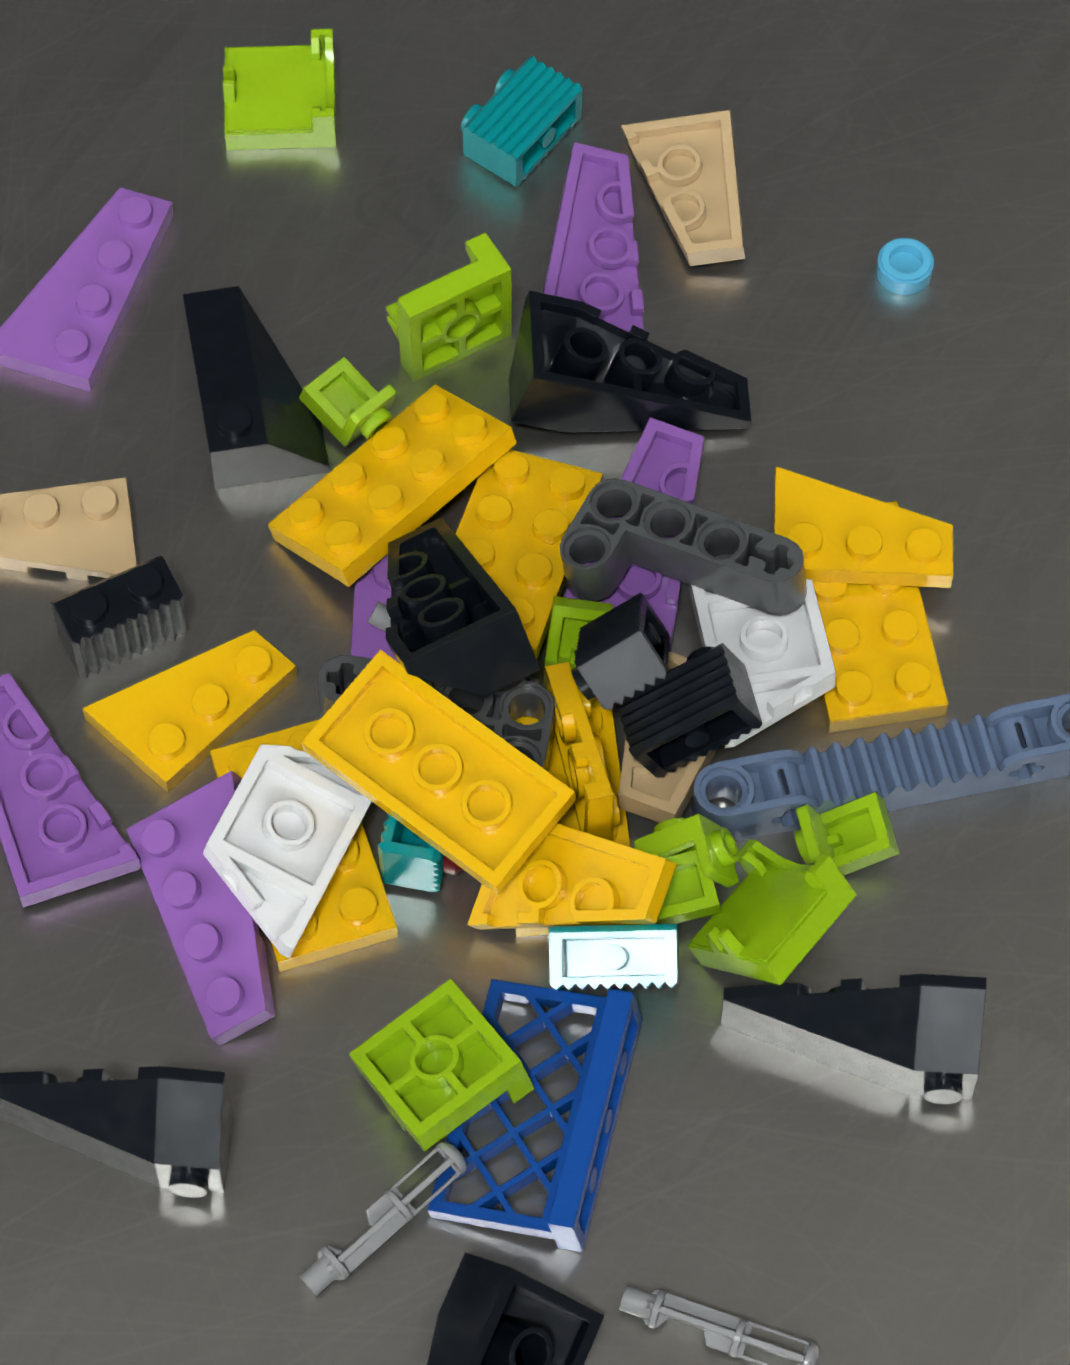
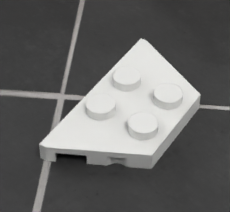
(782, 653)
(284, 839)

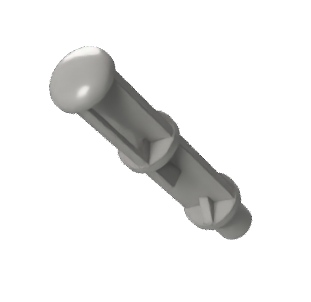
(384, 1220)
(720, 1329)

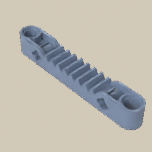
(989, 754)

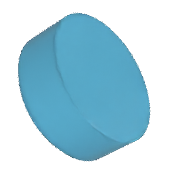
(905, 266)

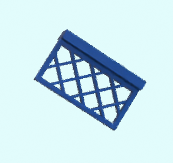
(589, 1127)

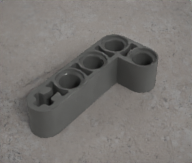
(761, 568)
(495, 711)

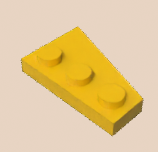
(860, 537)
(192, 707)
(581, 754)
(577, 883)

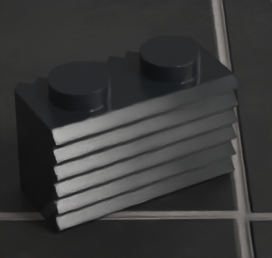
(120, 616)
(621, 652)
(690, 711)

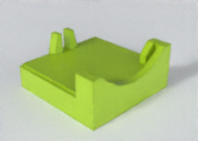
(281, 95)
(455, 312)
(772, 915)
(439, 1065)

